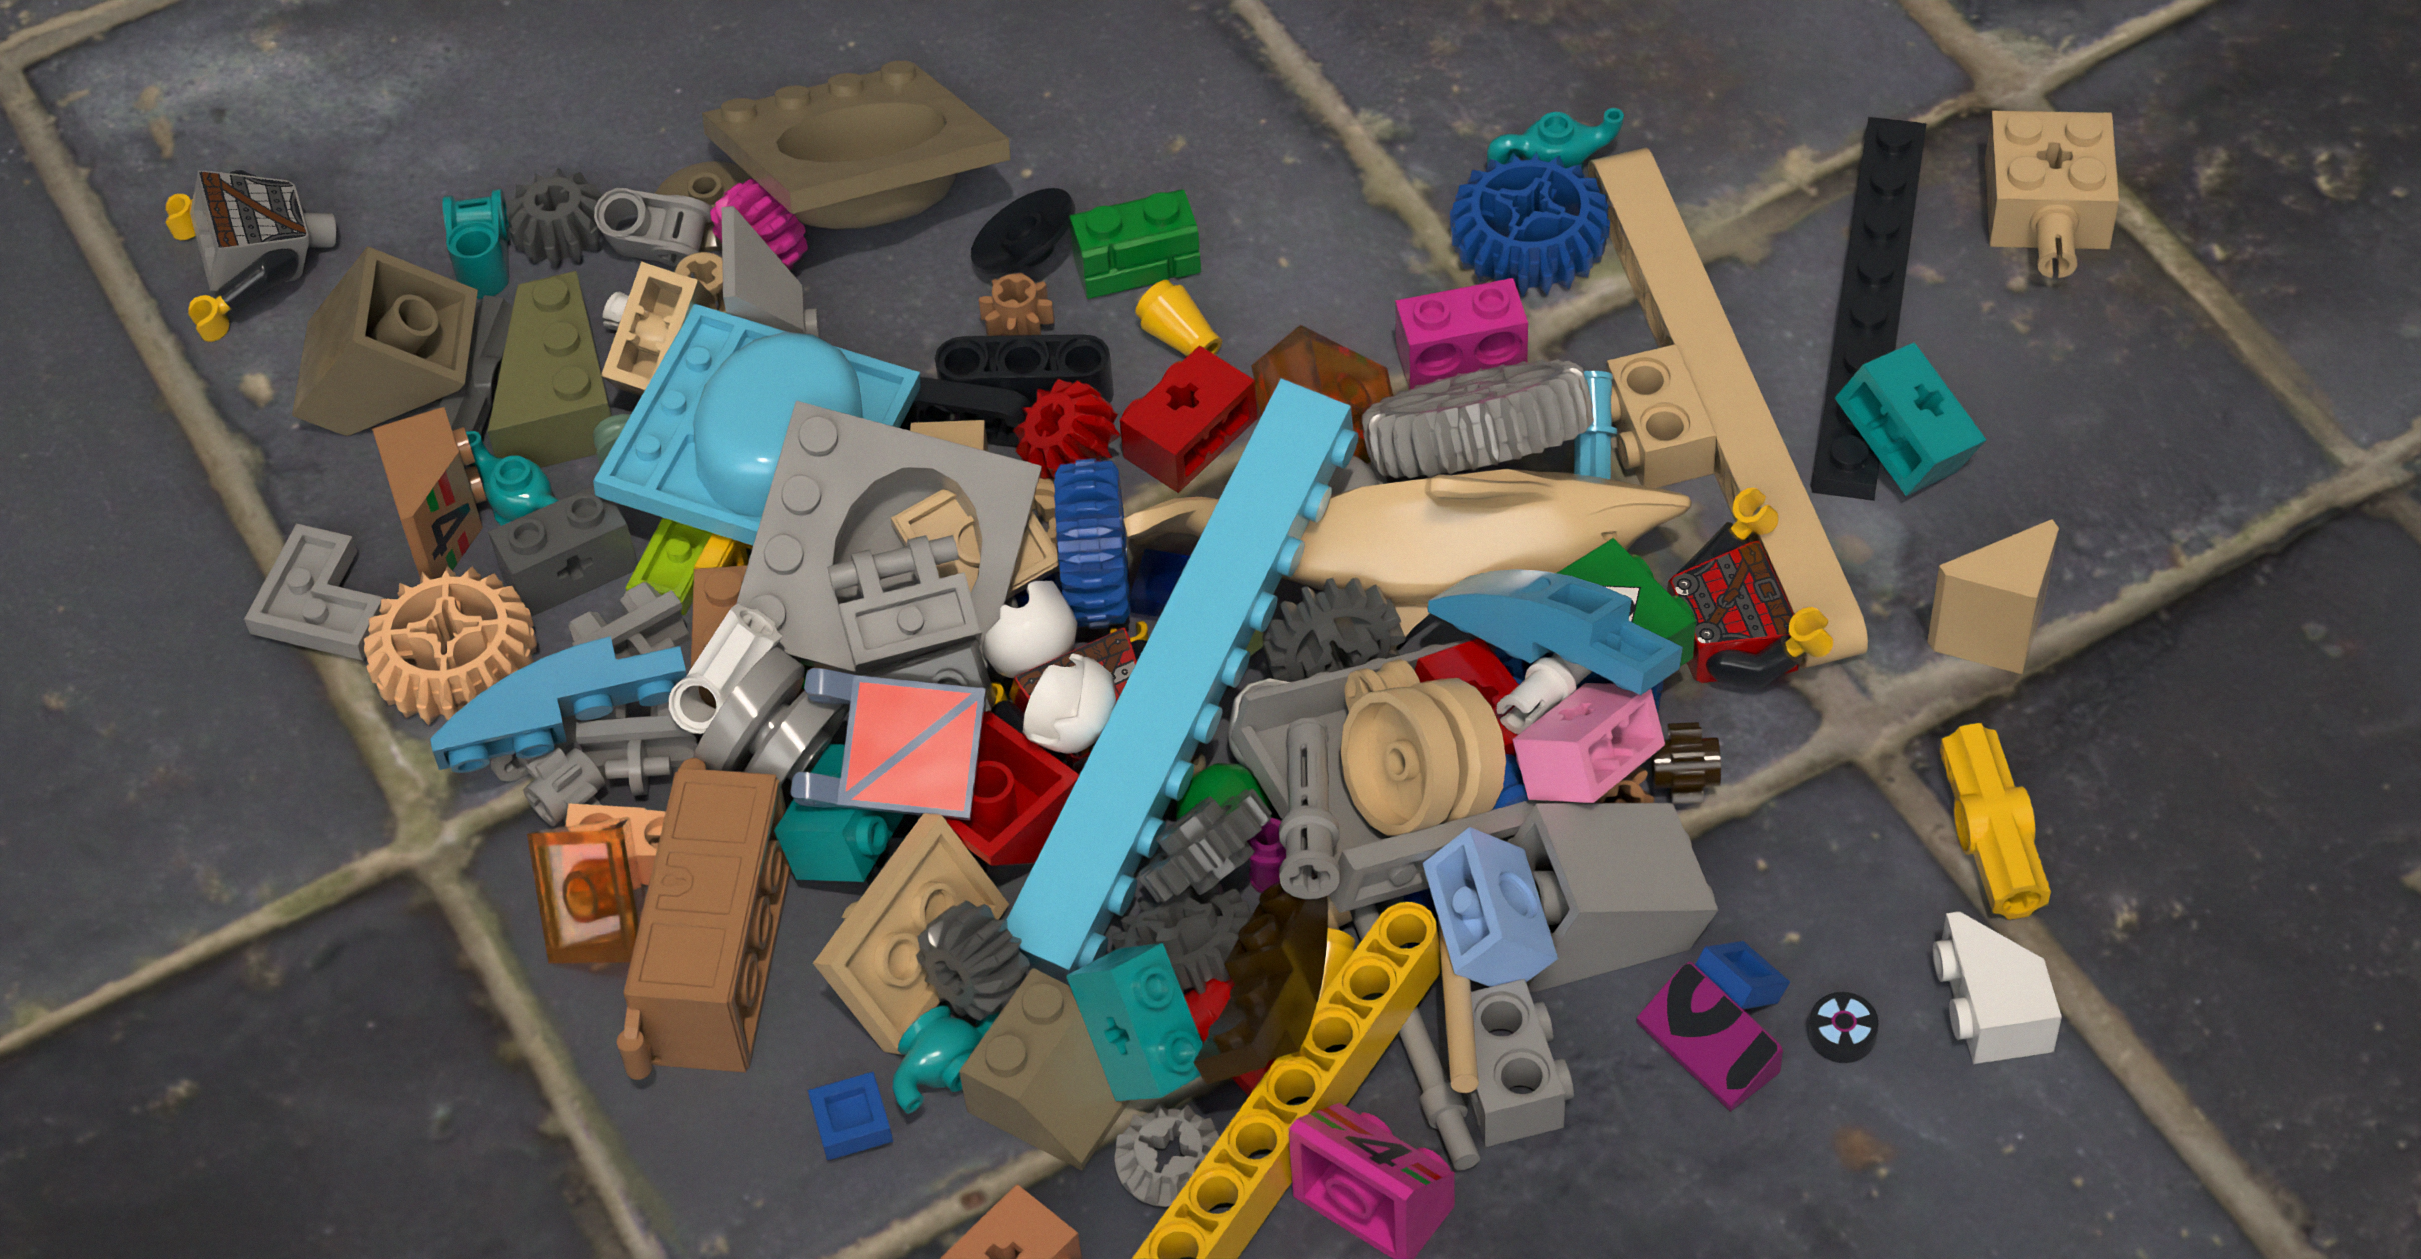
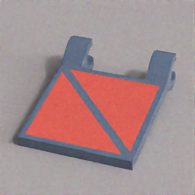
(905, 746)

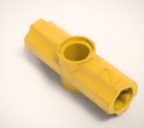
(1994, 821)

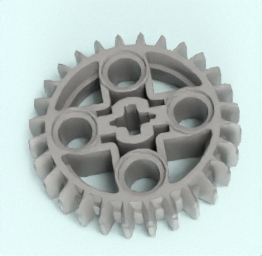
(1477, 419)

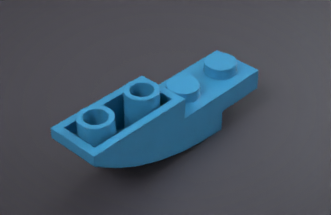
(1559, 613)
(528, 706)

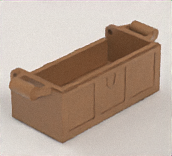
(707, 924)

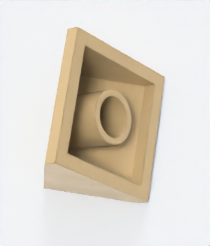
(1994, 599)

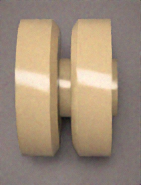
(1422, 755)

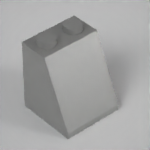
(1613, 886)

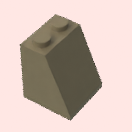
(383, 344)

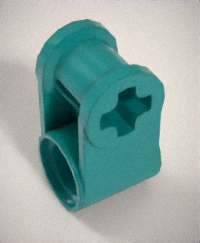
(478, 241)

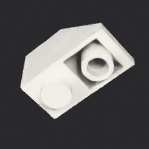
(1999, 992)

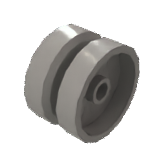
(768, 726)

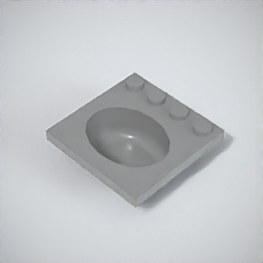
(837, 497)

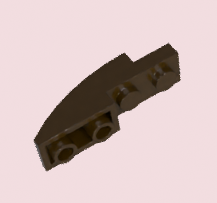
(1276, 986)

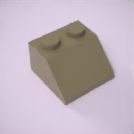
(1042, 1074)

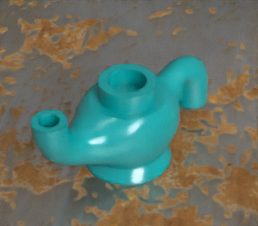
(1555, 136)
(510, 483)
(934, 1054)

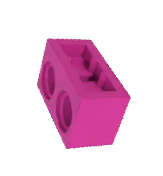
(1460, 331)

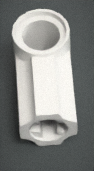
(725, 661)

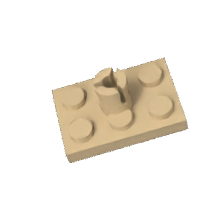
(876, 947)

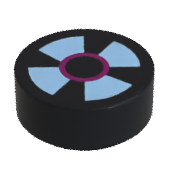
(1843, 1027)

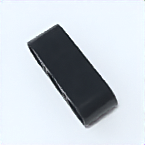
(1026, 362)

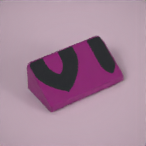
(1711, 1036)

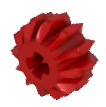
(1066, 427)

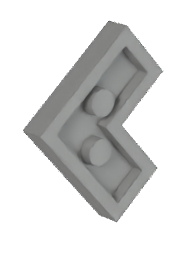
(304, 600)

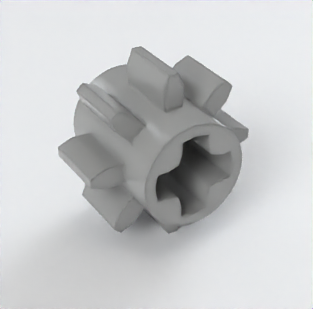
(562, 781)

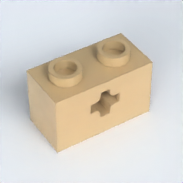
(650, 324)

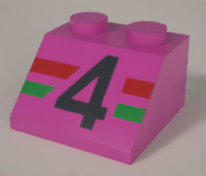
(1369, 1179)

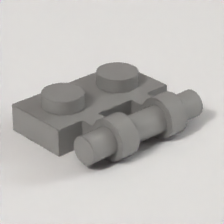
(908, 619)

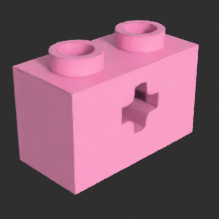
(1588, 743)

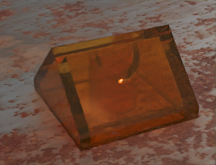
(588, 891)

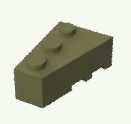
(548, 377)

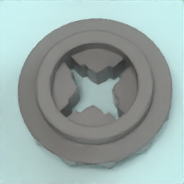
(1138, 1161)

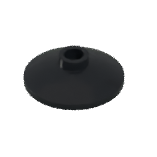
(1023, 231)

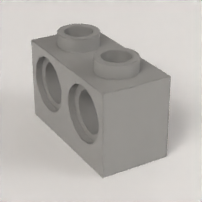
(1516, 1061)

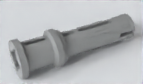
(1309, 828)

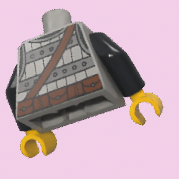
(247, 238)

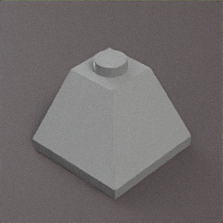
(759, 283)

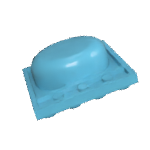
(719, 414)

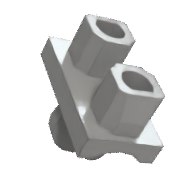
(648, 623)
(636, 745)

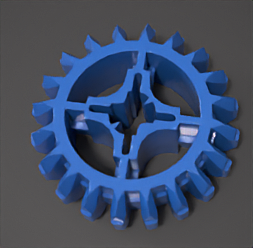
(1530, 223)
(1092, 542)

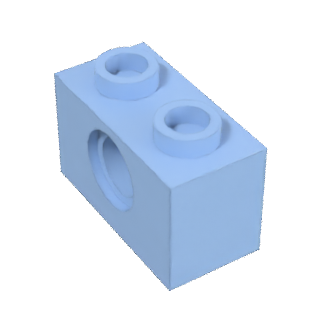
(1489, 909)

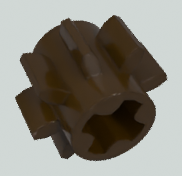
(1686, 763)

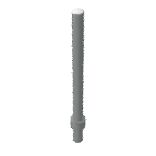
(1440, 1103)

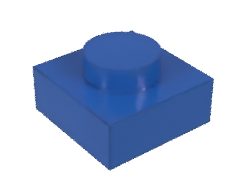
(1742, 974)
(850, 1115)

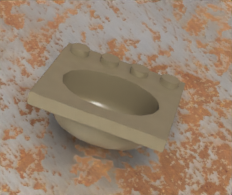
(857, 146)

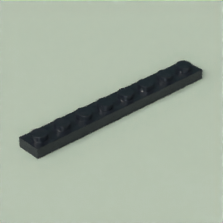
(1870, 295)

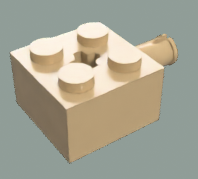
(2051, 184)

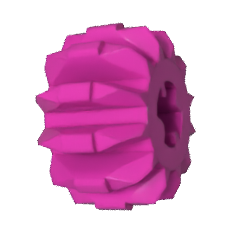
(767, 217)

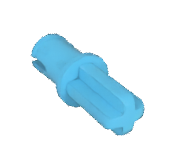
(1593, 447)

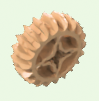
(447, 642)

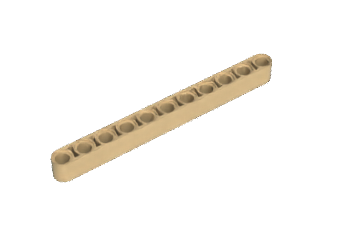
(1749, 448)

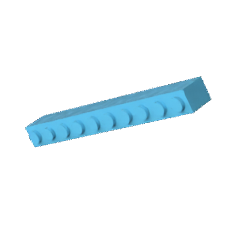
(1180, 679)

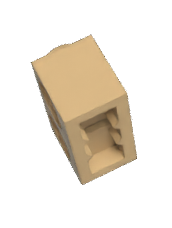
(1660, 418)

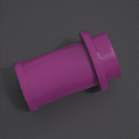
(1267, 856)

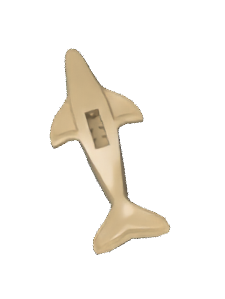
(1443, 528)

